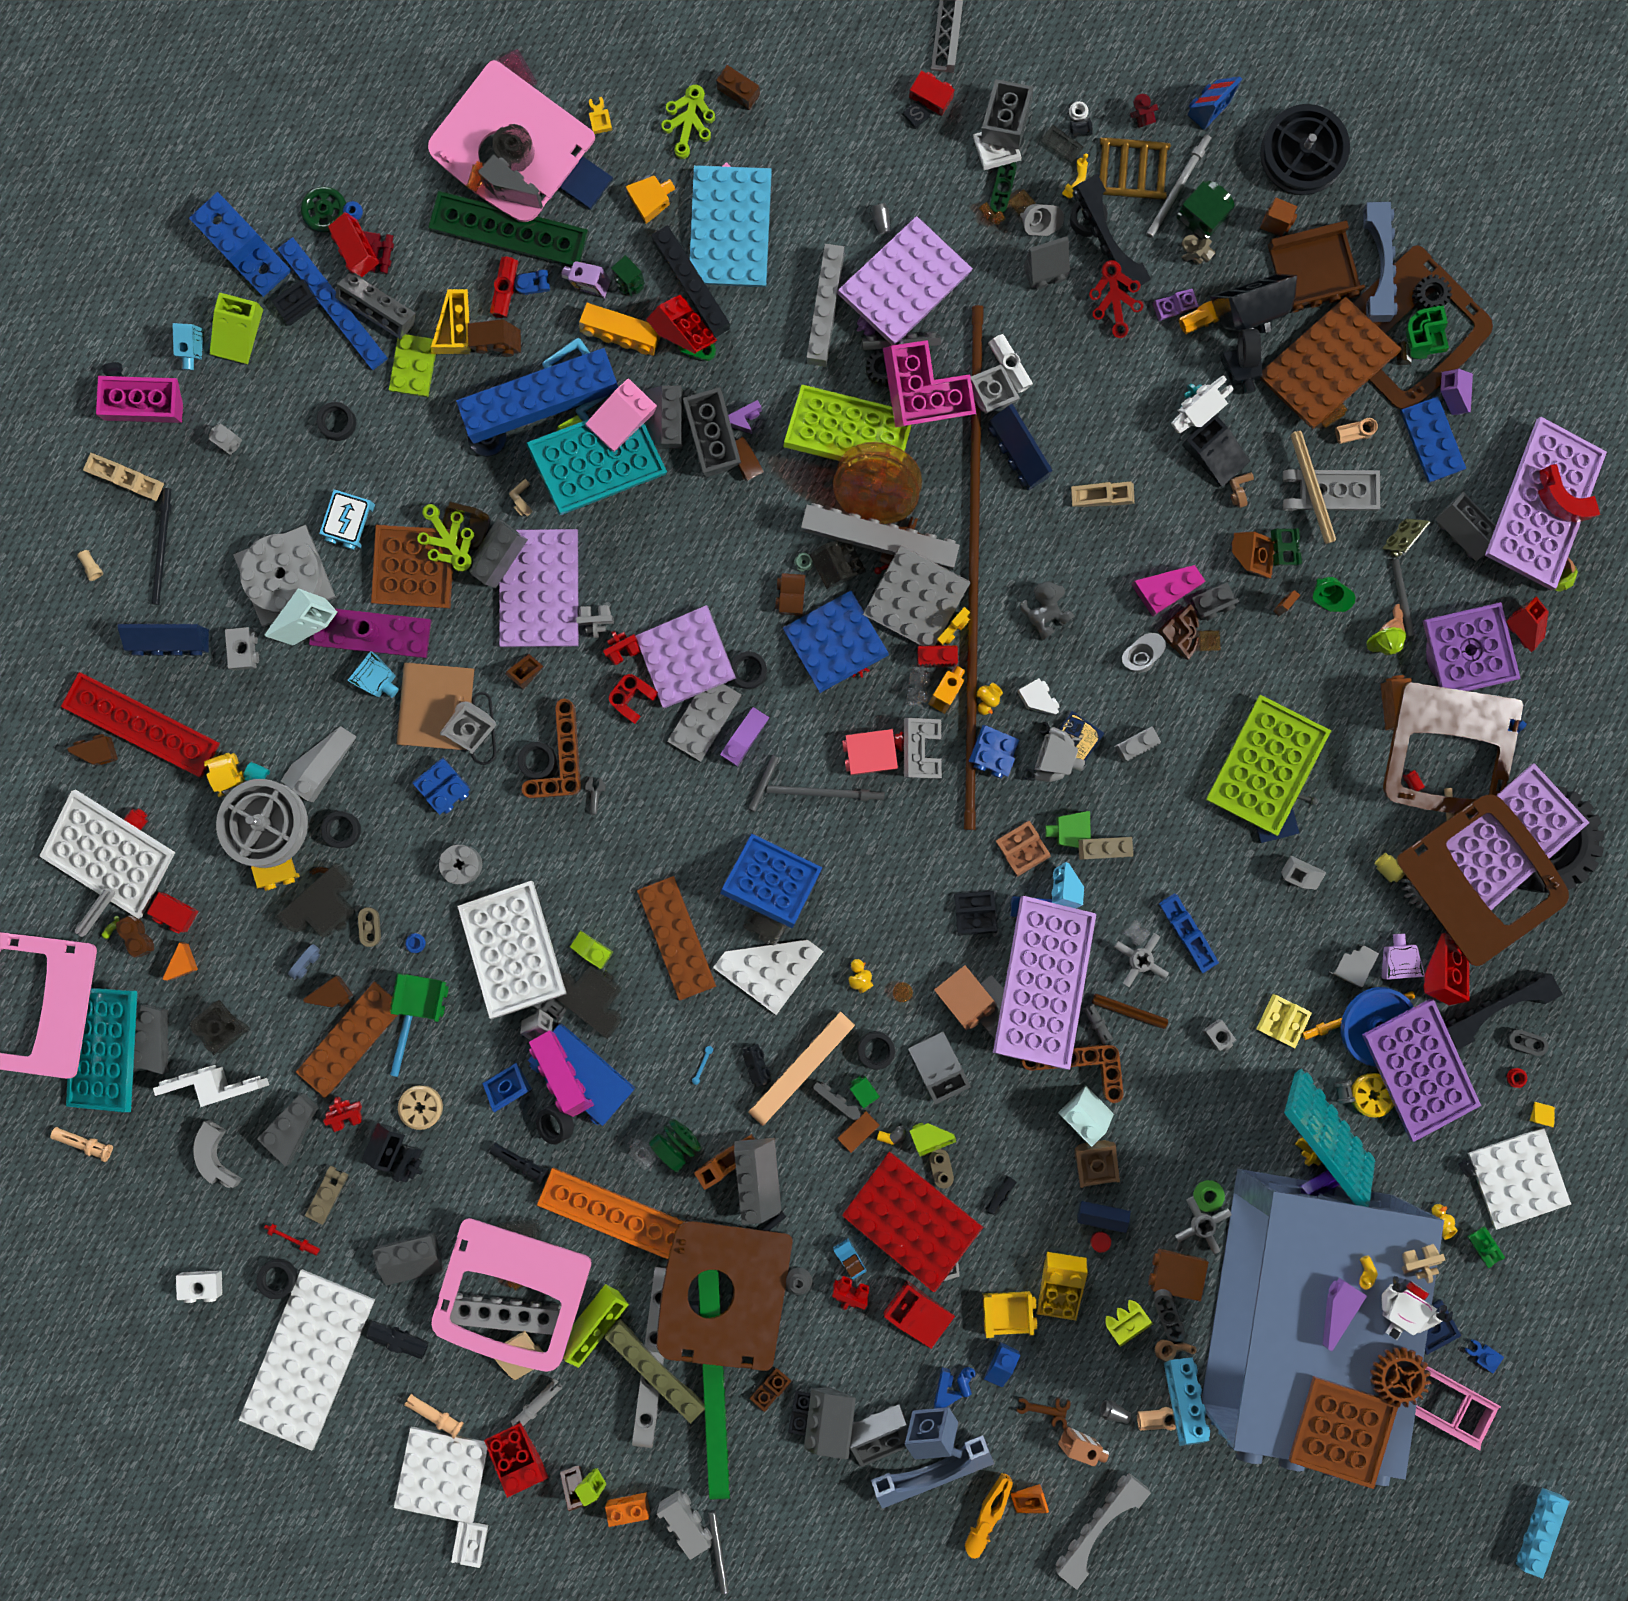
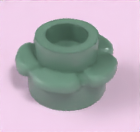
(798, 562)

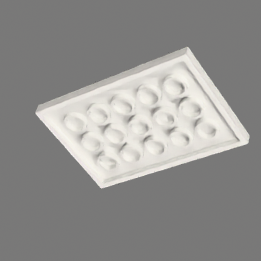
(107, 853)
(511, 950)

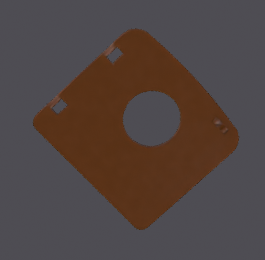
(750, 1326)

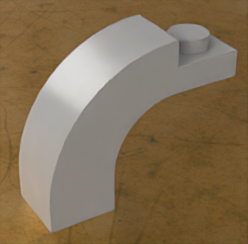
(206, 1156)

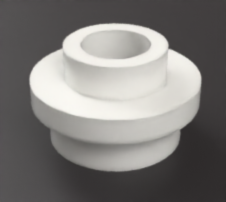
(1081, 106)

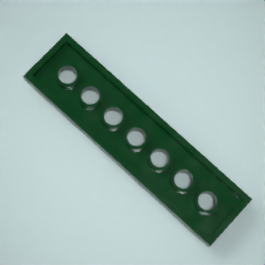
(497, 238)

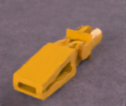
(988, 1517)

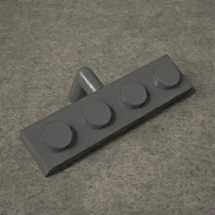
(876, 342)

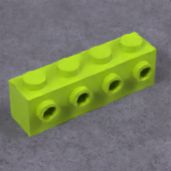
(594, 1324)

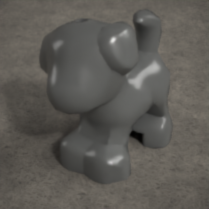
(1048, 595)

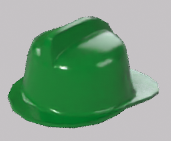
(1333, 595)

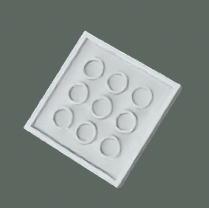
(1519, 1178)
(441, 1475)

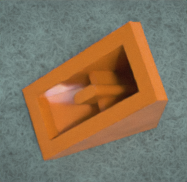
(181, 963)
(1030, 1500)

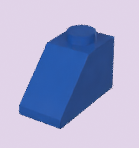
(1002, 1365)

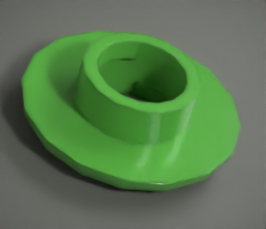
(1202, 1188)

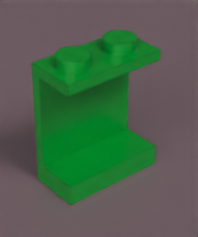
(418, 997)

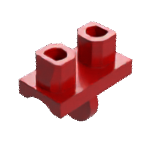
(629, 643)
(342, 1110)
(850, 1295)

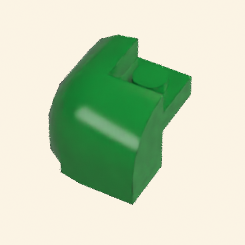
(1427, 332)

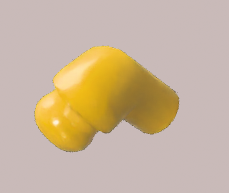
(1369, 1274)

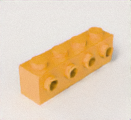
(618, 329)

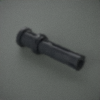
(528, 1167)

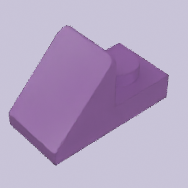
(739, 417)

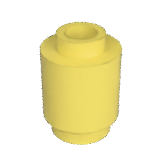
(1388, 868)

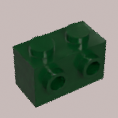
(628, 276)

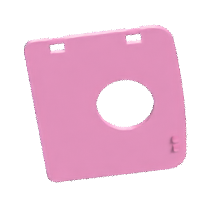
(503, 99)

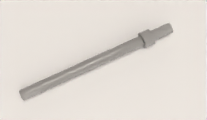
(1197, 154)

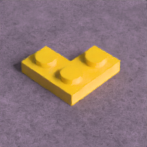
(958, 622)

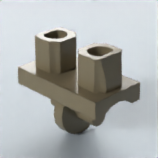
(1197, 249)

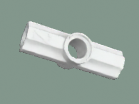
(1004, 353)

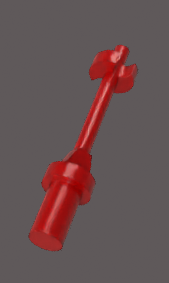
(303, 1245)

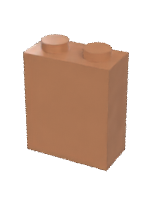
(966, 998)

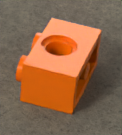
(627, 1509)

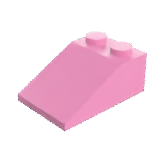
(621, 415)

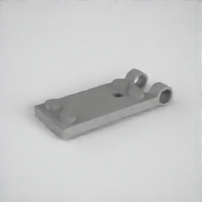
(1341, 490)

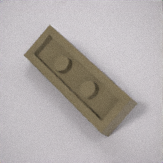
(1105, 848)

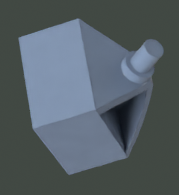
(932, 1434)

